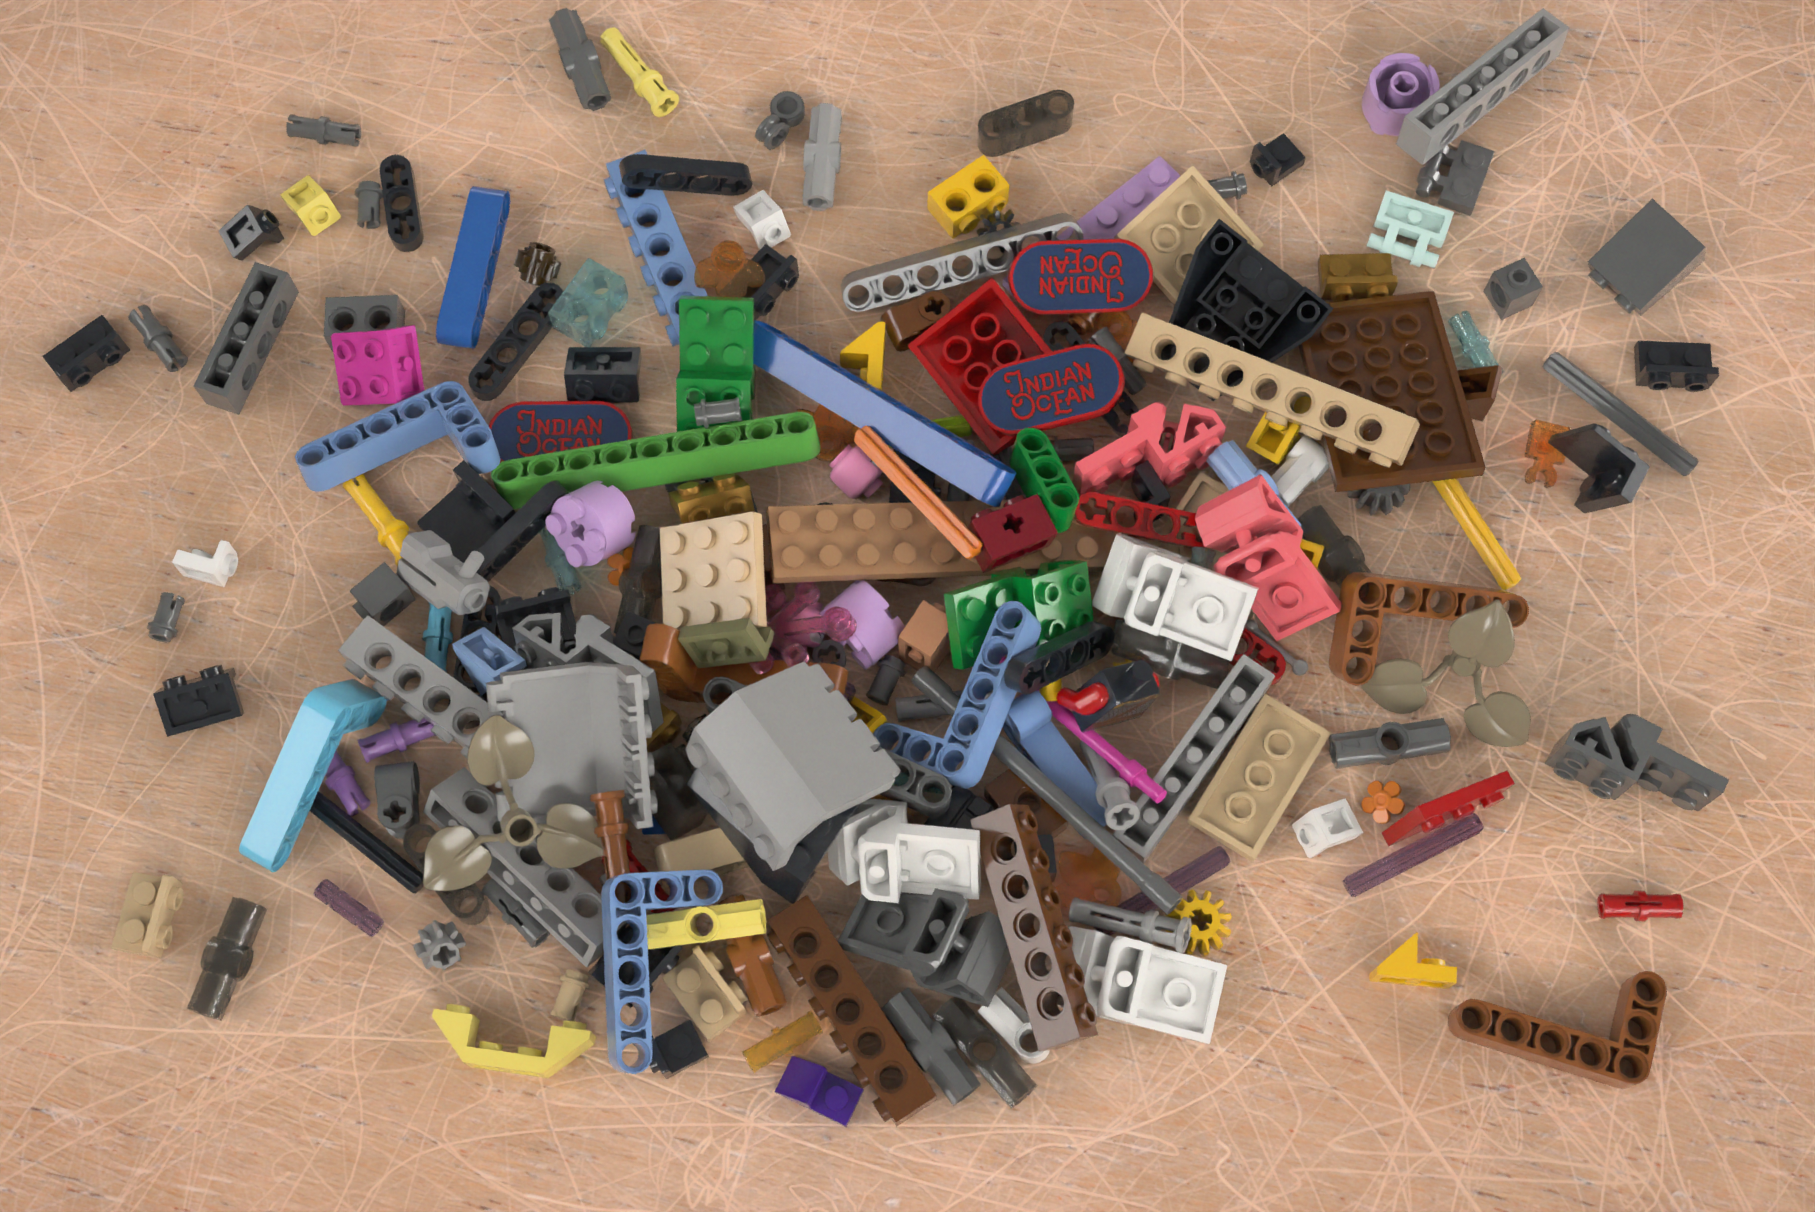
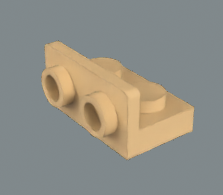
(148, 914)
(705, 993)

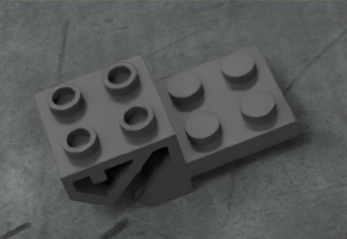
(543, 643)
(1629, 753)
(932, 942)

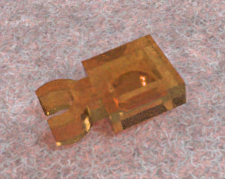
(1542, 452)

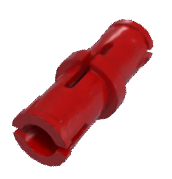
(1640, 906)

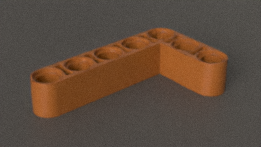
(1414, 603)
(686, 682)
(1569, 1041)

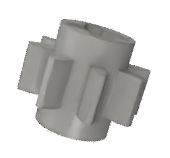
(439, 945)

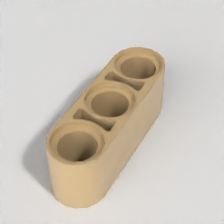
(700, 851)

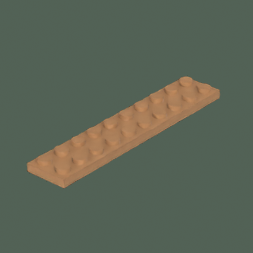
(901, 542)

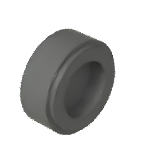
(788, 108)

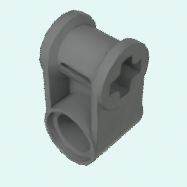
(397, 791)

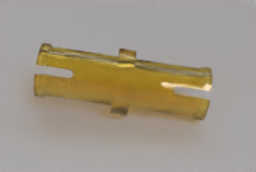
(782, 1042)

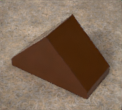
(1480, 388)

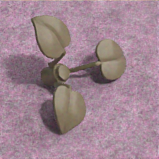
(1476, 639)
(497, 754)

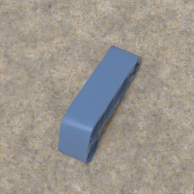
(1038, 739)

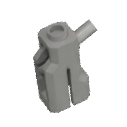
(441, 577)

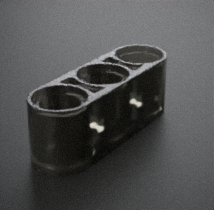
(1033, 110)
(452, 898)

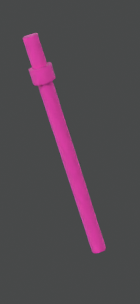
(1129, 770)

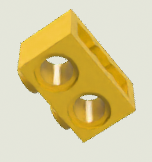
(962, 192)

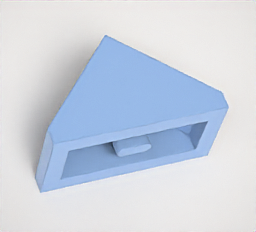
(486, 657)

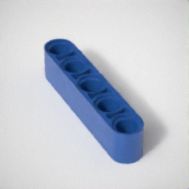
(473, 267)

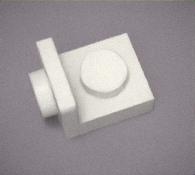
(763, 219)
(208, 568)
(1326, 827)

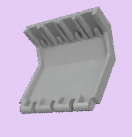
(584, 737)
(788, 758)

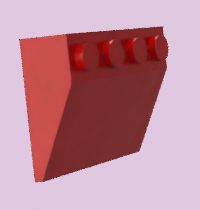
(972, 343)

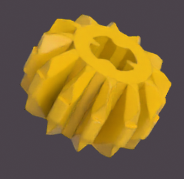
(1206, 912)

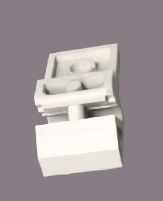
(1173, 597)
(904, 857)
(1148, 984)

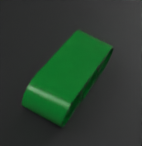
(1043, 474)

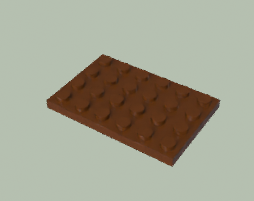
(1401, 359)

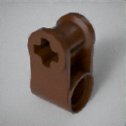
(914, 317)

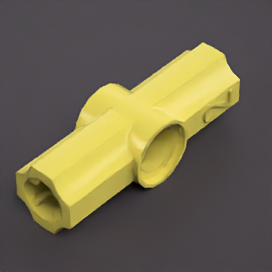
(729, 921)

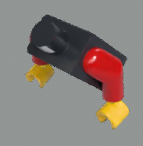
(1109, 696)

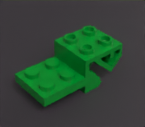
(715, 355)
(1055, 597)

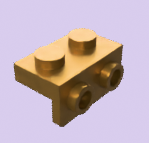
(719, 498)

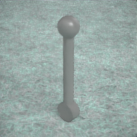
(1298, 666)

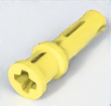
(646, 81)

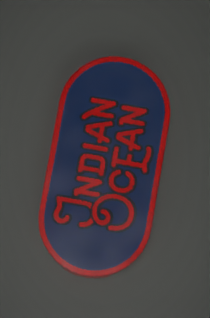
(1080, 276)
(1051, 389)
(556, 426)

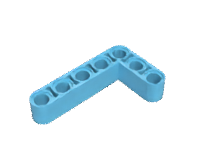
(302, 767)

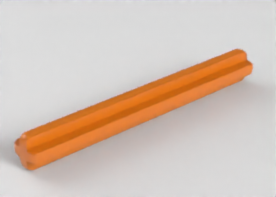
(918, 492)

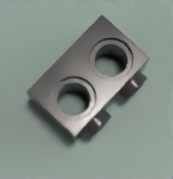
(363, 312)

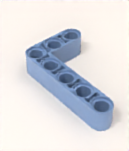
(397, 431)
(972, 706)
(636, 953)

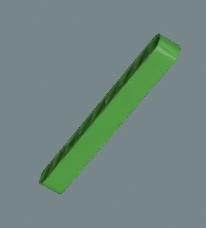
(664, 457)

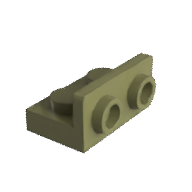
(726, 642)

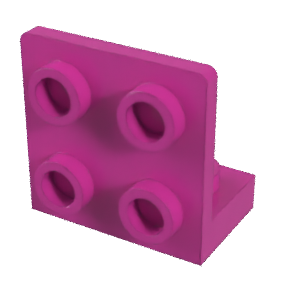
(377, 365)

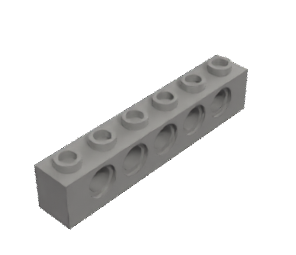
(1482, 86)
(373, 641)
(1197, 754)
(552, 895)

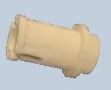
(570, 995)

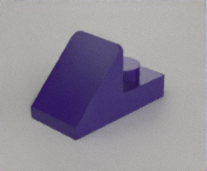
(819, 1090)

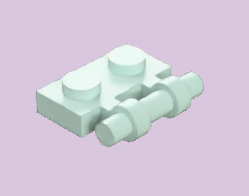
(1412, 220)

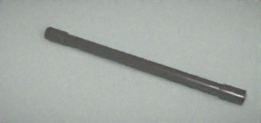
(1149, 882)

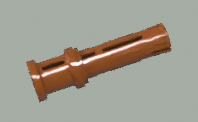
(612, 832)

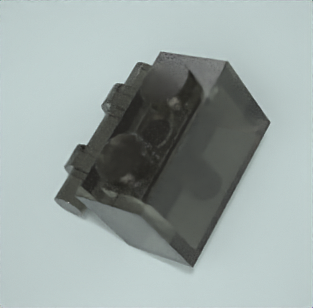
(676, 803)

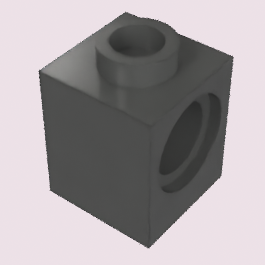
(1513, 288)
(381, 595)

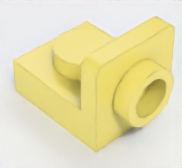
(311, 205)

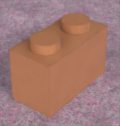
(925, 637)

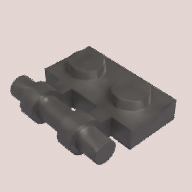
(1464, 180)

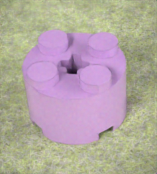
(1395, 90)
(591, 523)
(875, 630)

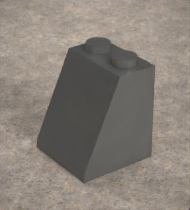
(1646, 258)

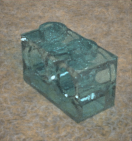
(580, 300)

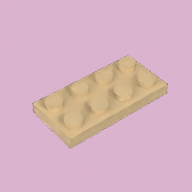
(1258, 777)

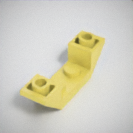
(563, 1045)

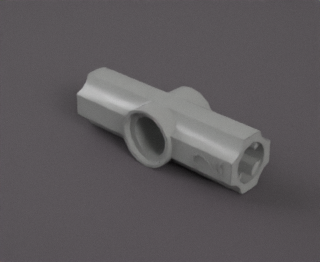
(822, 157)

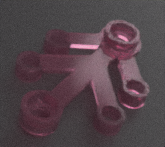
(782, 624)

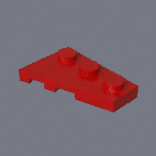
(1452, 805)

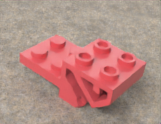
(1194, 440)
(1267, 554)

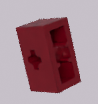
(1012, 531)

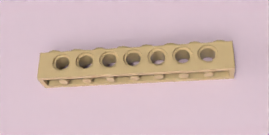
(1154, 334)

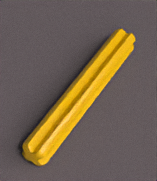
(1478, 533)

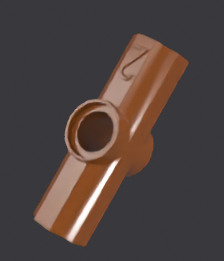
(754, 966)

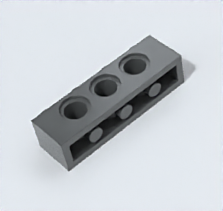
(246, 338)

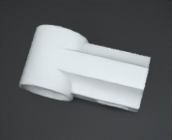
(1302, 466)
(1011, 1024)

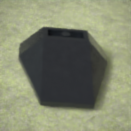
(1243, 302)

